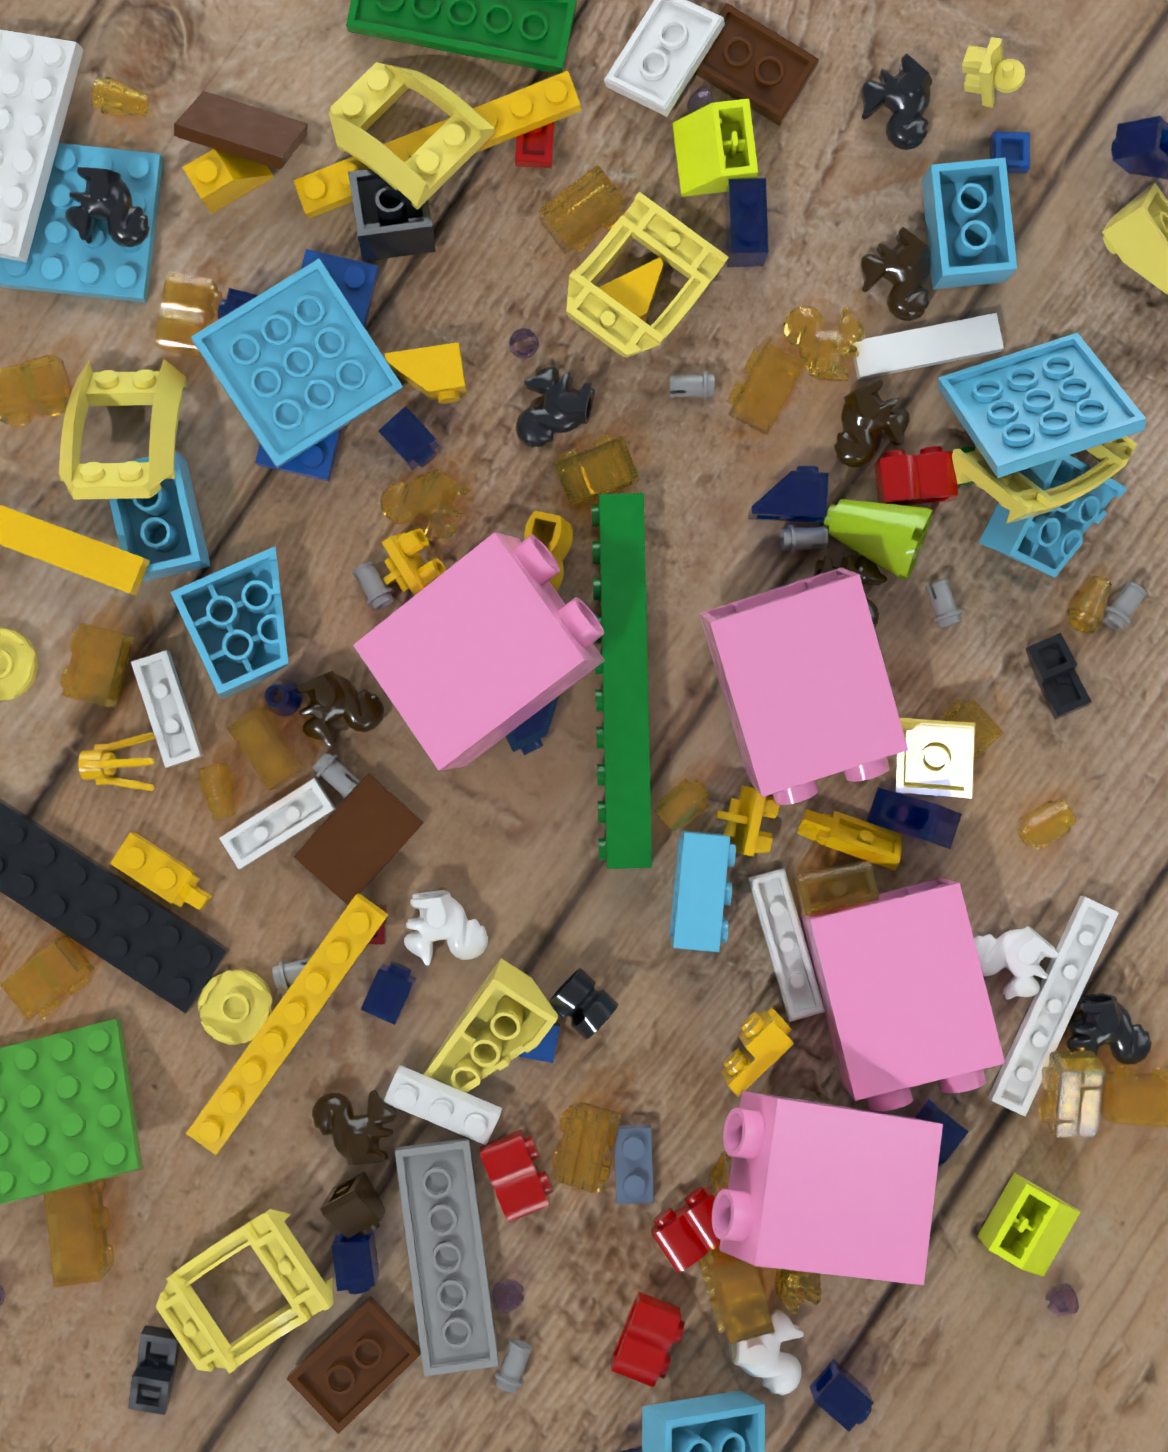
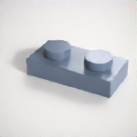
(634, 1165)

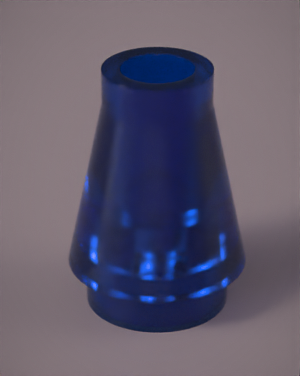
(291, 701)

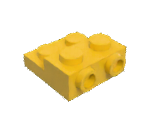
(764, 1043)

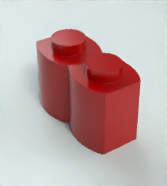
(916, 478)
(515, 1175)
(688, 1231)
(647, 1339)

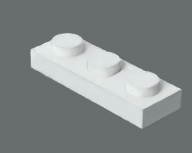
(167, 709)
(277, 823)
(442, 1105)

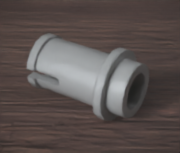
(692, 385)
(803, 538)
(373, 585)
(943, 604)
(1125, 604)
(336, 774)
(285, 974)
(513, 1366)

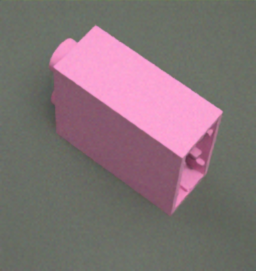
(482, 649)
(805, 685)
(904, 994)
(828, 1189)

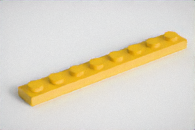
(509, 116)
(287, 1023)

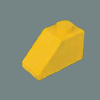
(225, 177)
(636, 288)
(432, 371)

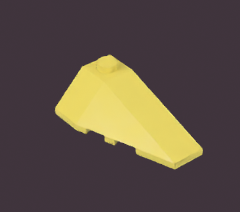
(1141, 236)
(498, 1025)

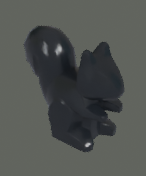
(906, 97)
(110, 201)
(561, 411)
(1110, 1024)

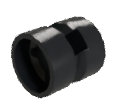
(583, 1003)

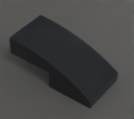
(1057, 676)
(154, 1371)

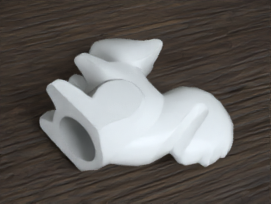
(440, 920)
(1020, 954)
(763, 1358)

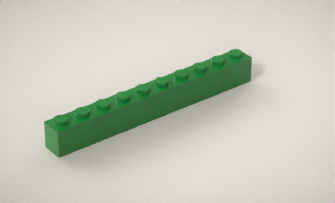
(623, 681)

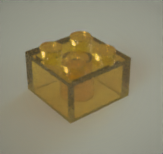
(739, 1296)

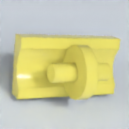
(989, 70)

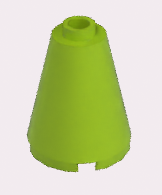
(881, 532)

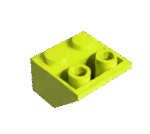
(715, 147)
(1027, 1225)

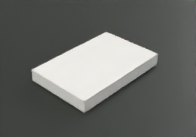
(664, 53)

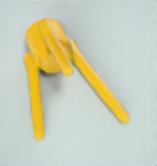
(100, 764)

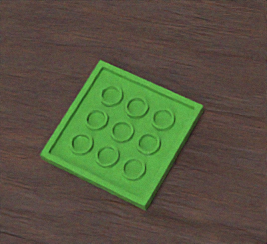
(66, 1112)

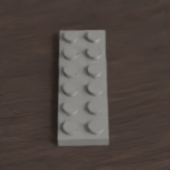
(447, 1256)

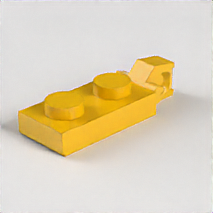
(853, 837)
(160, 872)

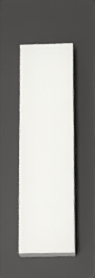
(928, 346)
(786, 944)

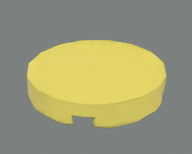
(17, 664)
(235, 1006)

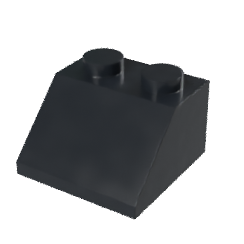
(387, 219)

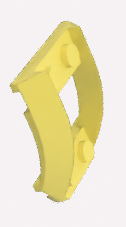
(435, 159)
(669, 241)
(112, 388)
(1026, 498)
(286, 1265)

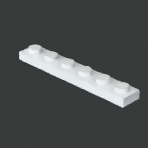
(1053, 1005)

